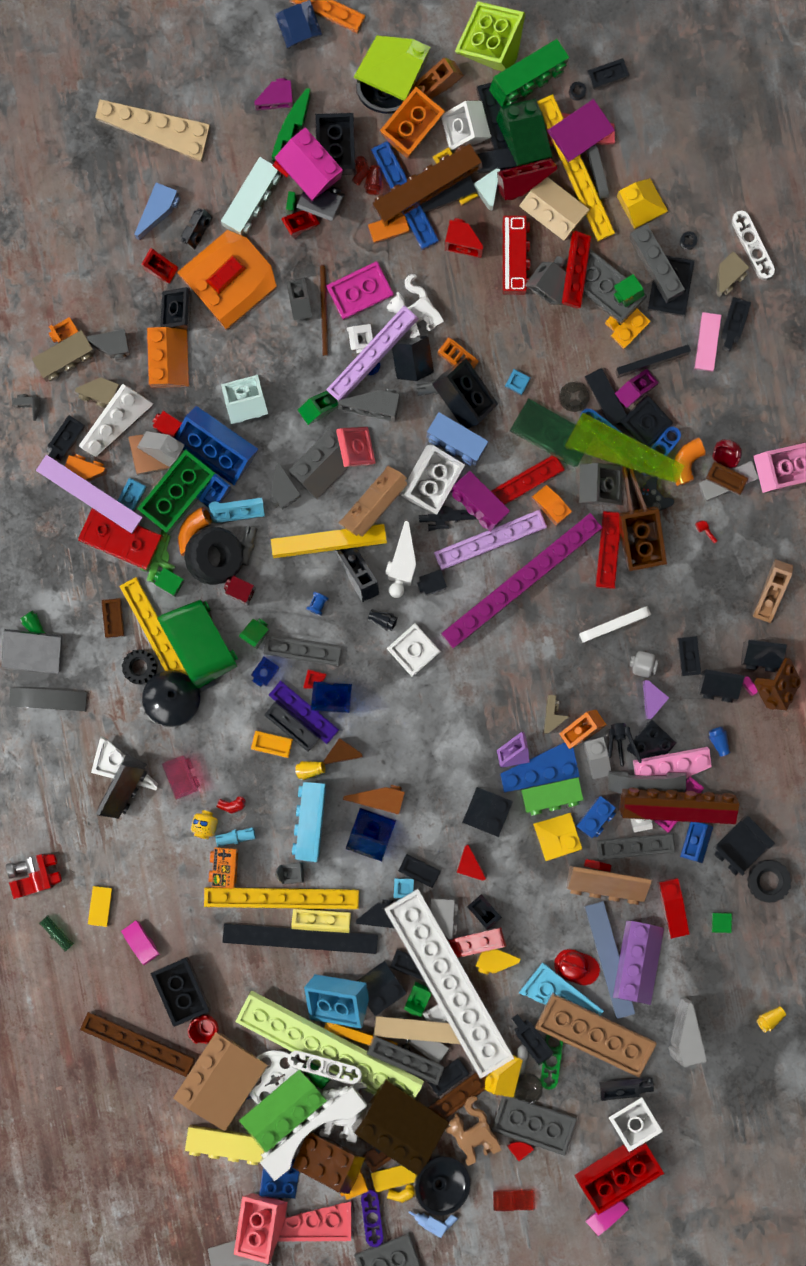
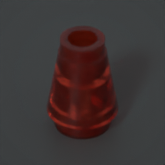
(373, 182)

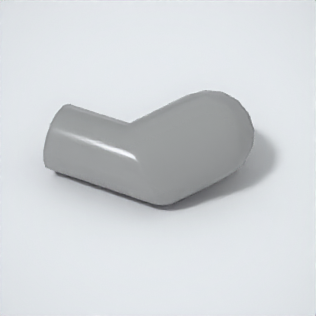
(522, 1053)

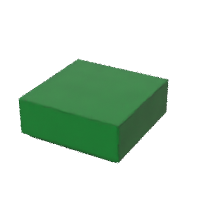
(291, 202)
(721, 922)

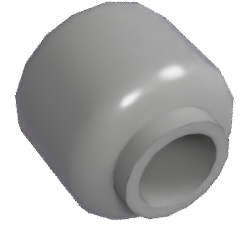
(644, 664)

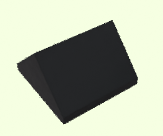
(176, 308)
(413, 358)

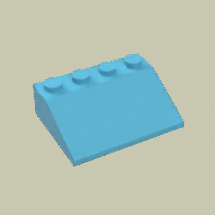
(310, 821)

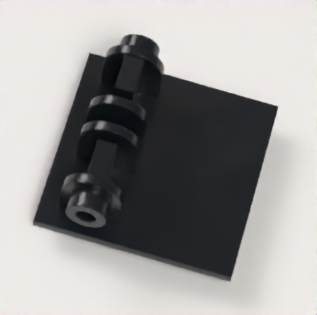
(652, 741)

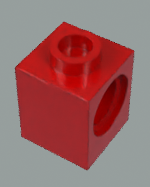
(166, 424)

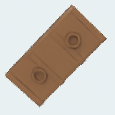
(374, 502)

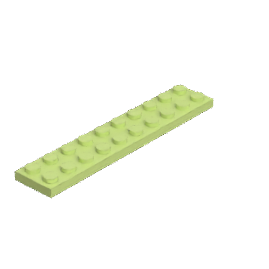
(305, 1036)

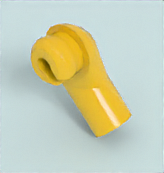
(402, 1196)

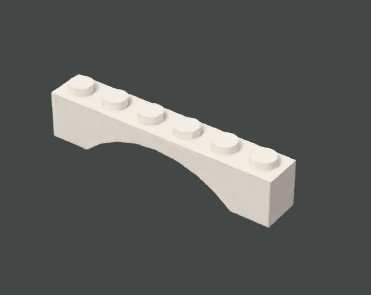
(343, 1107)

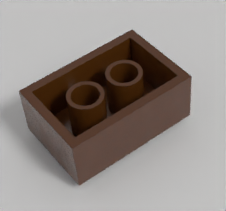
(328, 1162)

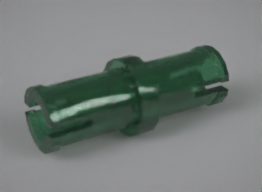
(56, 933)

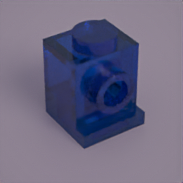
(271, 668)

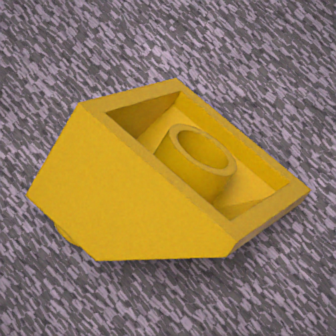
(641, 202)

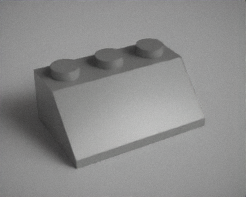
(224, 1256)

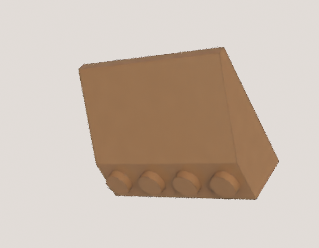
(607, 884)
(220, 1081)

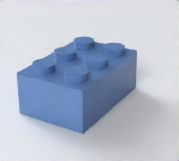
(456, 439)

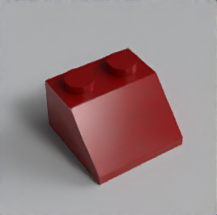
(462, 239)

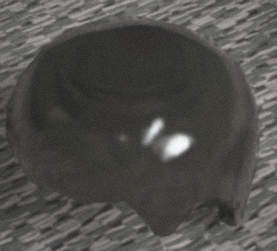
(528, 1088)

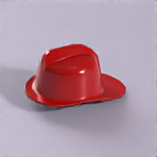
(577, 967)

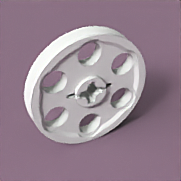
(275, 1069)

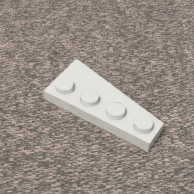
(115, 419)

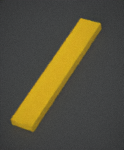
(326, 541)
(153, 630)

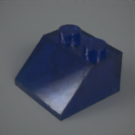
(331, 697)
(370, 834)

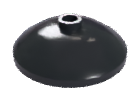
(372, 98)
(167, 710)
(451, 1191)

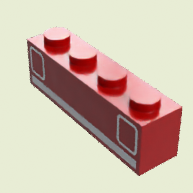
(514, 254)

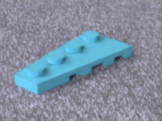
(547, 981)

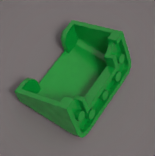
(198, 642)

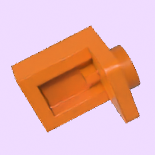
(62, 330)

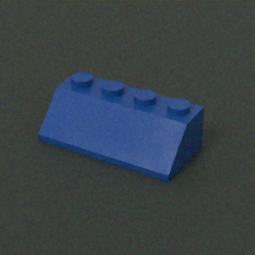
(215, 445)

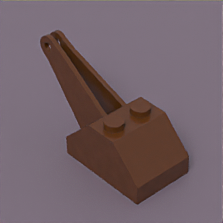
(640, 531)

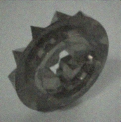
(583, 395)

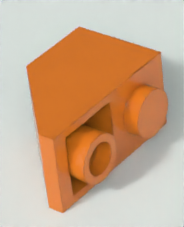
(85, 469)

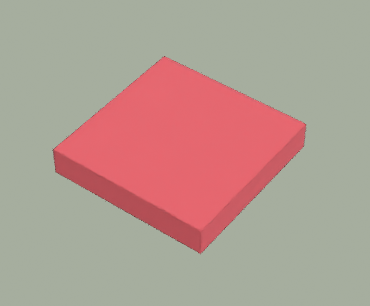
(355, 446)

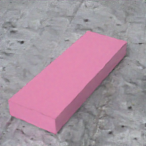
(707, 342)

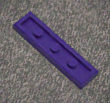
(303, 711)

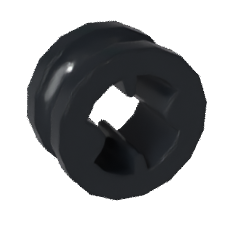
(577, 97)
(694, 241)

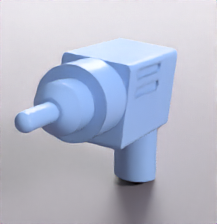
(433, 1224)

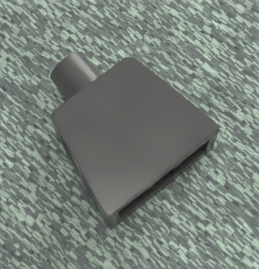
(549, 281)

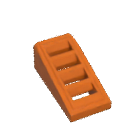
(441, 352)

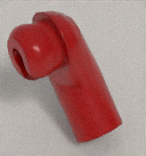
(233, 806)

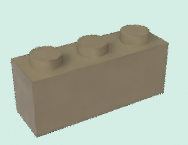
(63, 356)

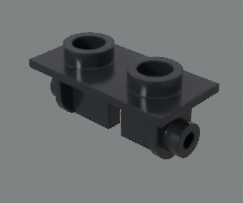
(192, 236)

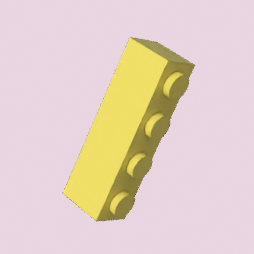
(222, 1143)

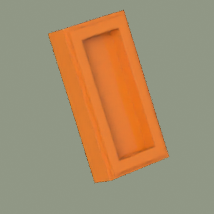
(380, 232)

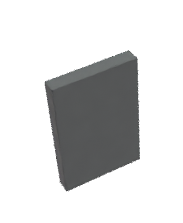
(390, 1253)

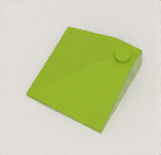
(492, 36)
(393, 65)

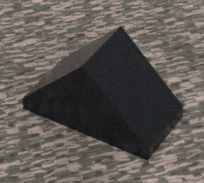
(484, 912)

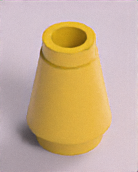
(309, 769)
(771, 1019)

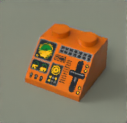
(224, 867)

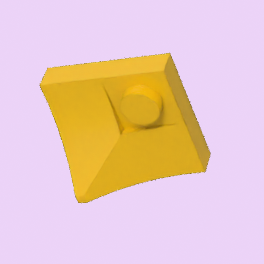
(558, 836)

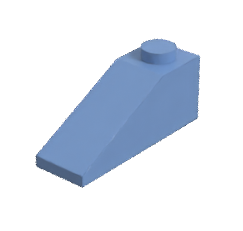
(157, 209)

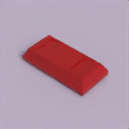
(225, 274)

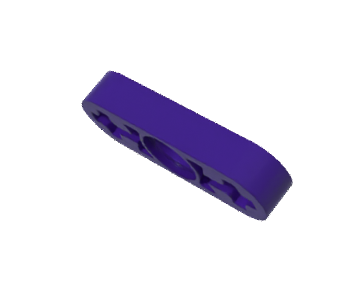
(368, 1233)

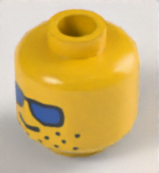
(204, 825)

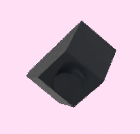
(376, 915)

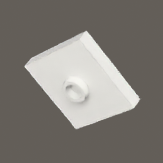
(413, 650)

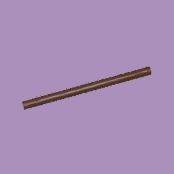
(323, 310)

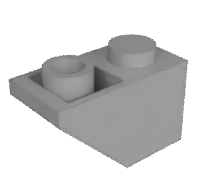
(443, 912)

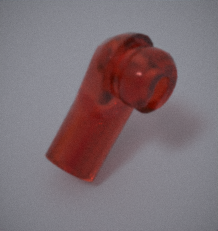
(362, 170)

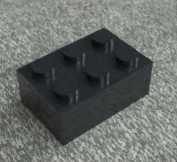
(336, 136)
(180, 991)

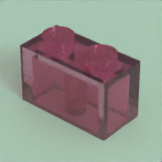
(181, 777)

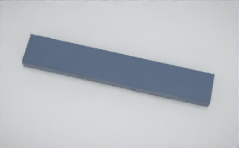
(607, 954)

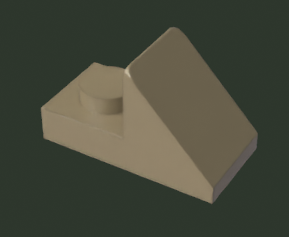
(552, 720)

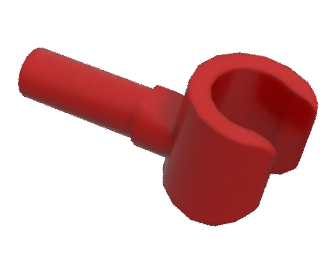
(703, 526)

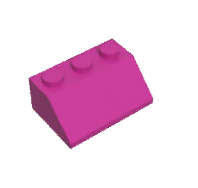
(309, 164)

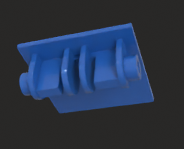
(283, 1187)

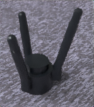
(618, 733)

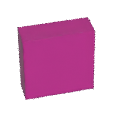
(749, 686)

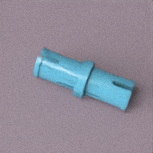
(235, 837)

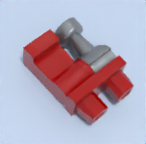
(38, 873)

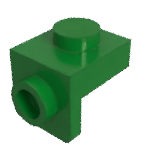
(417, 999)

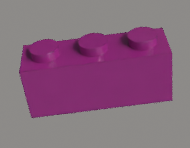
(479, 501)

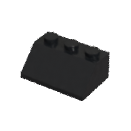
(465, 394)
(122, 788)

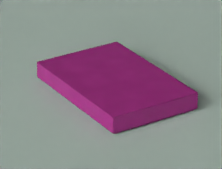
(580, 130)

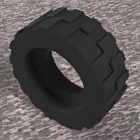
(769, 866)

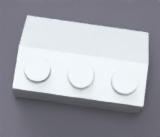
(432, 479)

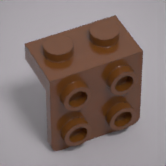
(781, 690)

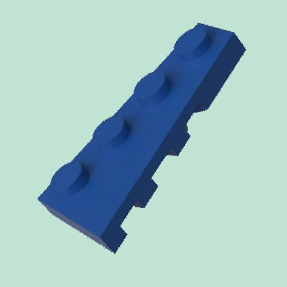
(545, 768)

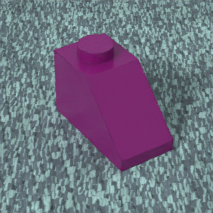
(275, 96)
(636, 388)

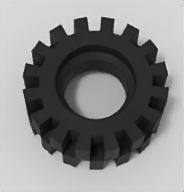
(139, 655)

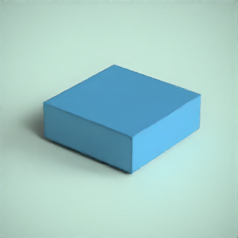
(517, 382)

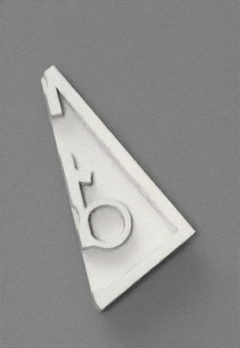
(108, 761)

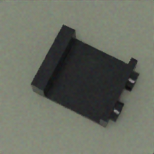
(742, 845)

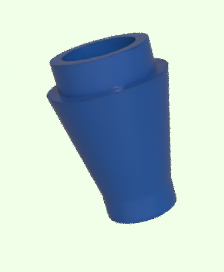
(719, 739)

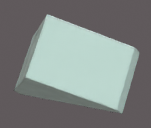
(487, 188)

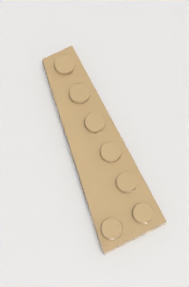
(171, 132)

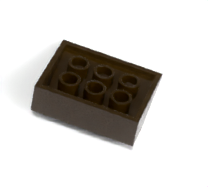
(400, 1127)

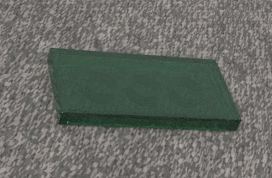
(546, 431)

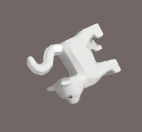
(422, 308)
(347, 1123)

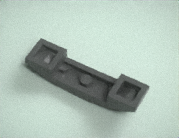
(48, 699)
(621, 780)

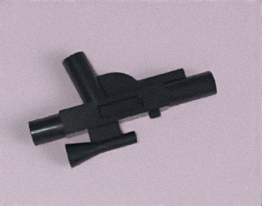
(444, 515)

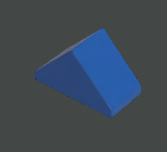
(215, 491)

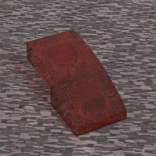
(513, 1200)

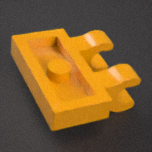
(626, 332)

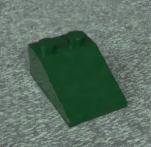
(524, 132)

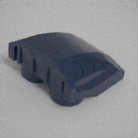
(298, 23)

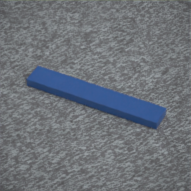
(395, 175)

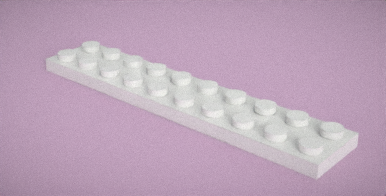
(448, 983)

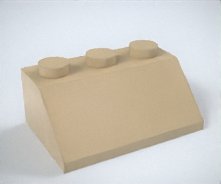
(554, 208)

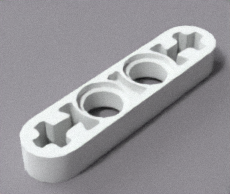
(755, 244)
(615, 624)
(324, 1069)

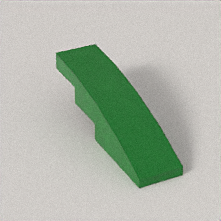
(293, 121)

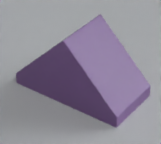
(653, 699)
(514, 751)

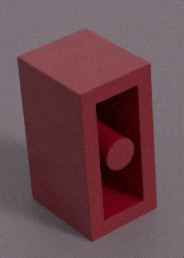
(239, 590)

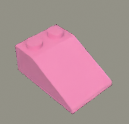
(781, 467)

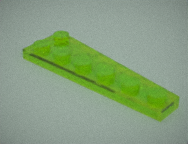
(615, 447)

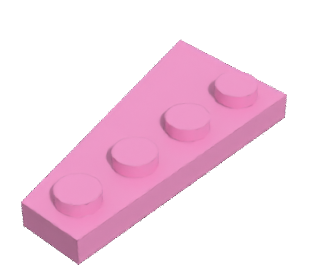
(686, 762)

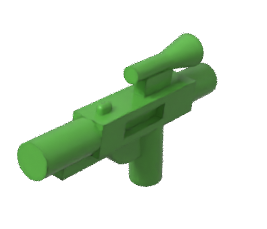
(160, 558)

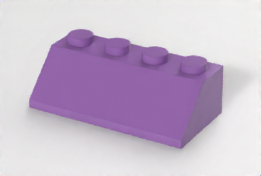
(638, 962)

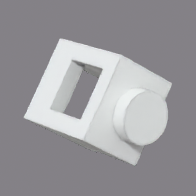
(363, 332)

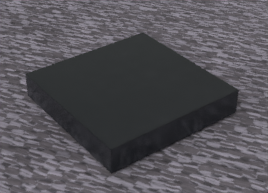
(646, 421)

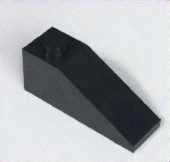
(359, 573)

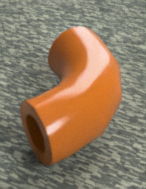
(687, 456)
(192, 524)

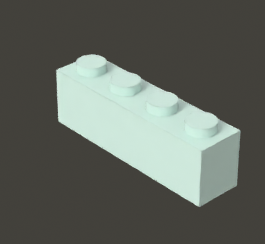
(250, 197)

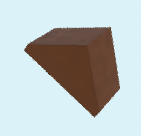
(342, 752)

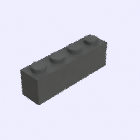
(656, 263)

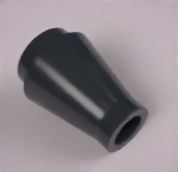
(383, 619)

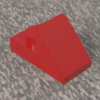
(300, 222)

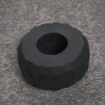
(230, 555)

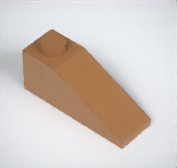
(773, 590)

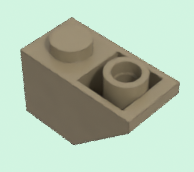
(730, 271)
(99, 390)

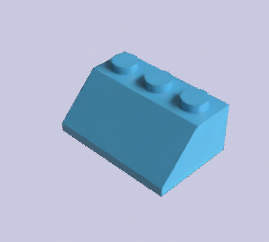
(337, 1000)

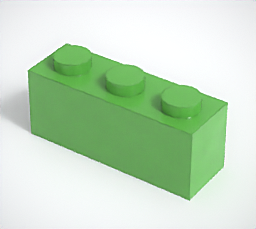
(552, 796)

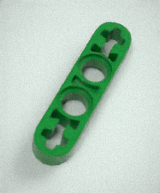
(557, 1053)

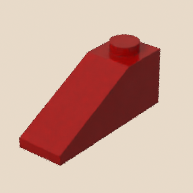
(673, 907)

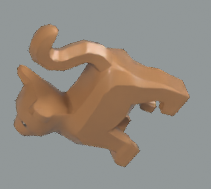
(475, 1135)

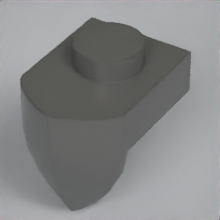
(25, 401)
(290, 873)

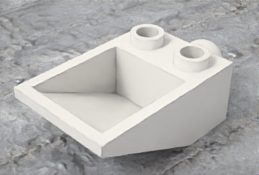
(403, 564)

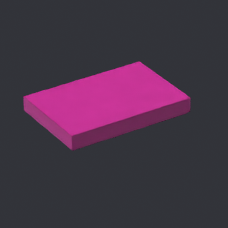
(359, 290)

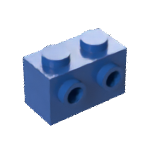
(595, 817)

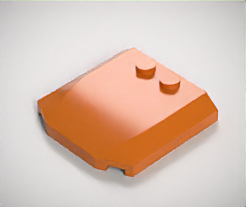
(241, 294)

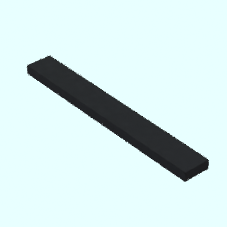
(299, 938)

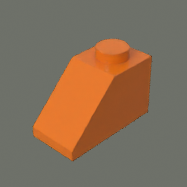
(552, 505)
(582, 728)

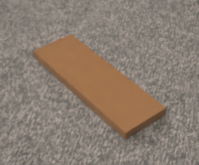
(595, 1035)

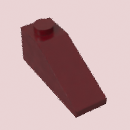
(521, 179)

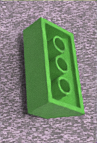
(282, 1110)

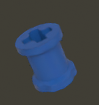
(317, 603)

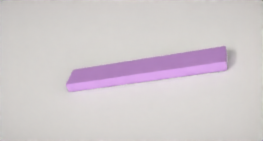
(372, 353)
(89, 494)
(490, 540)

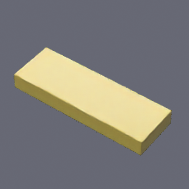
(321, 920)

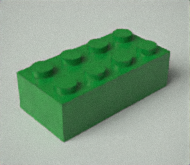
(529, 73)
(176, 492)

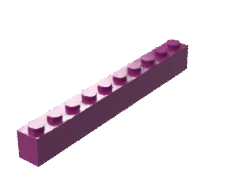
(521, 581)

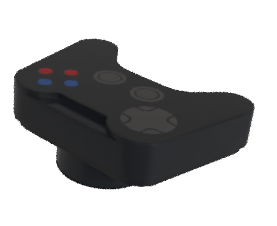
(653, 497)

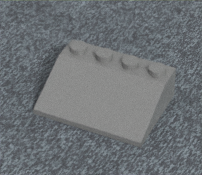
(686, 1039)

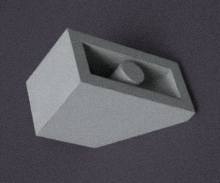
(161, 447)
(597, 757)

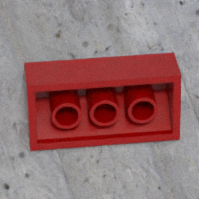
(618, 1176)

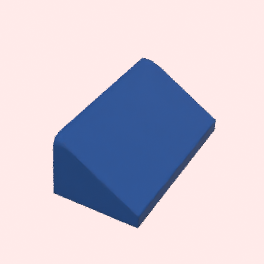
(696, 841)

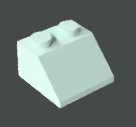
(244, 399)

